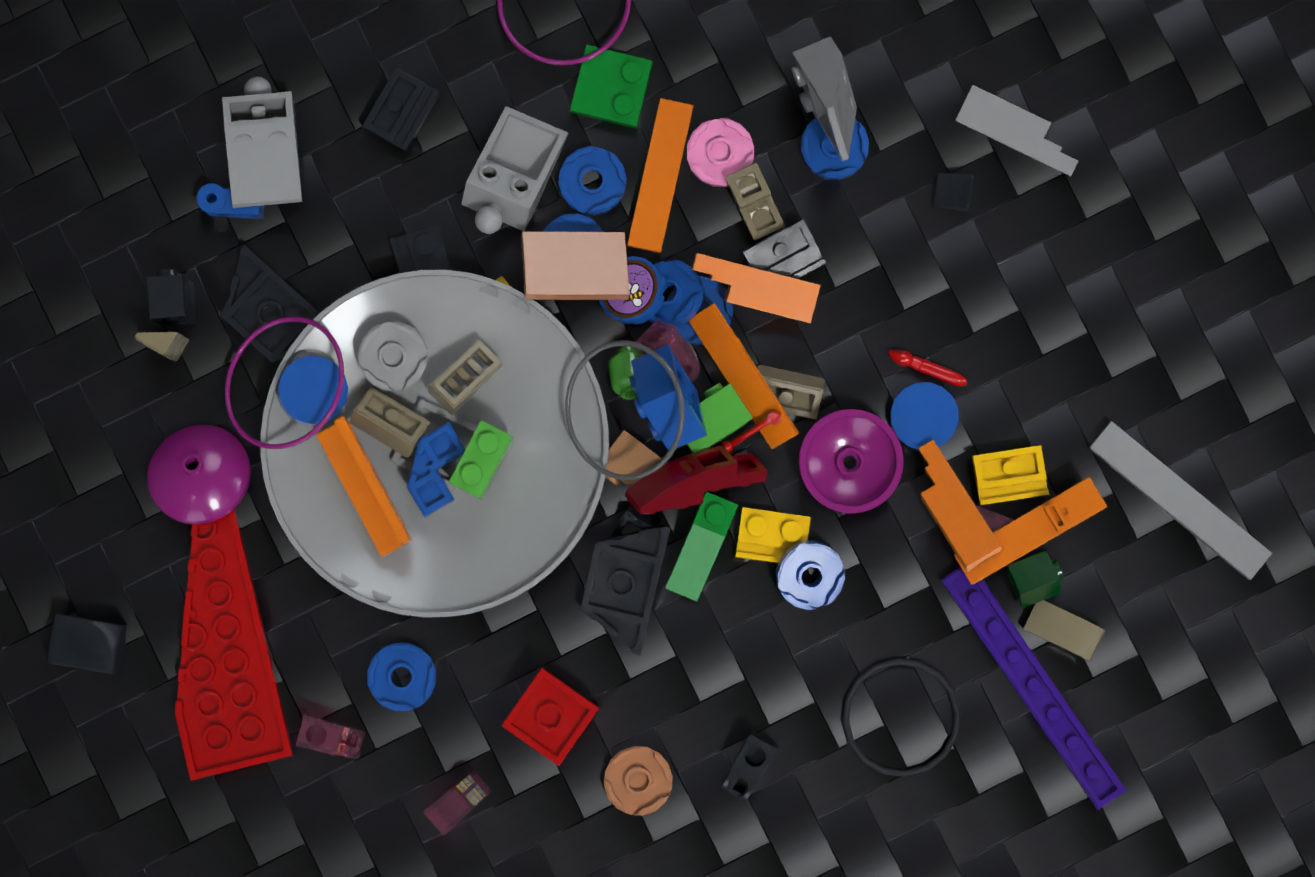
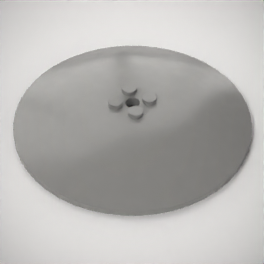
(472, 548)

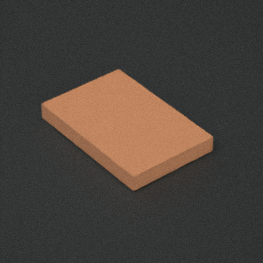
(575, 266)

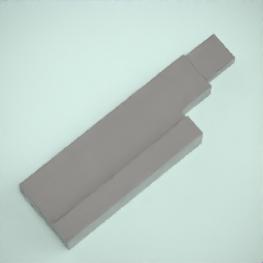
(1013, 128)

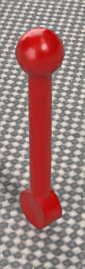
(772, 418)

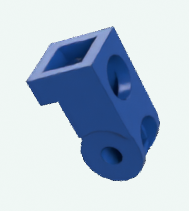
(218, 203)

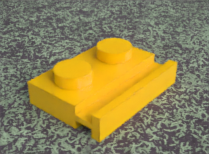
(1010, 475)
(769, 534)

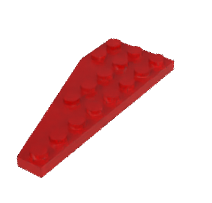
(226, 678)

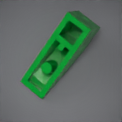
(701, 546)

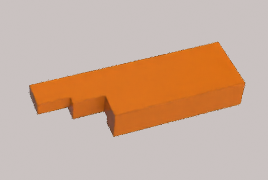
(761, 288)
(955, 511)

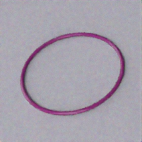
(563, 62)
(332, 407)

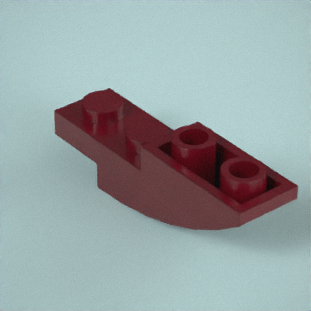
(687, 478)

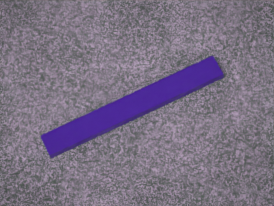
(1035, 688)

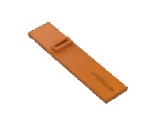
(660, 175)
(741, 373)
(1039, 527)

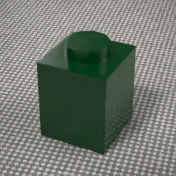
(1035, 578)

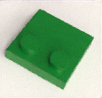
(611, 87)

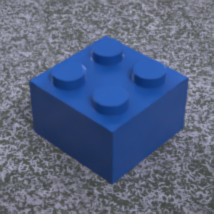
(659, 399)

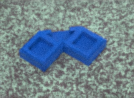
(425, 481)

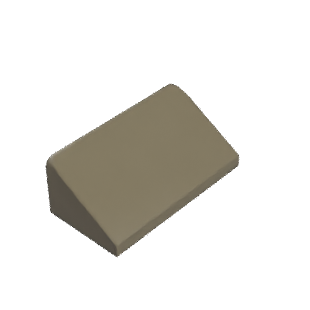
(165, 343)
(795, 391)
(389, 422)

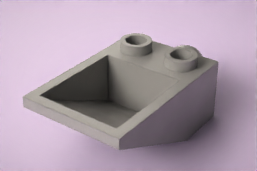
(827, 92)
(262, 146)
(512, 171)

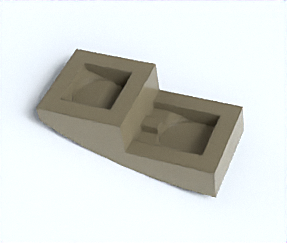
(755, 202)
(1064, 629)

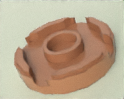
(638, 780)

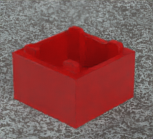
(550, 716)

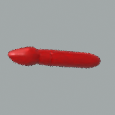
(905, 358)

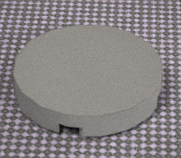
(392, 356)

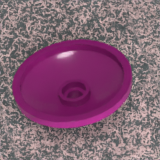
(869, 443)
(208, 490)

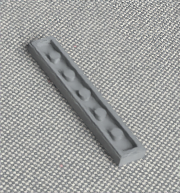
(1180, 500)

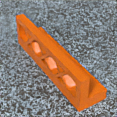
(364, 487)

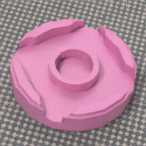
(719, 150)

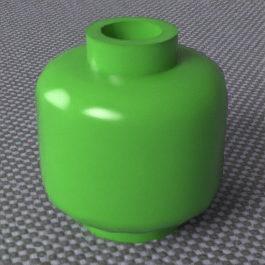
(620, 371)

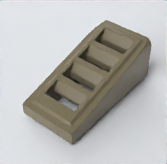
(463, 395)

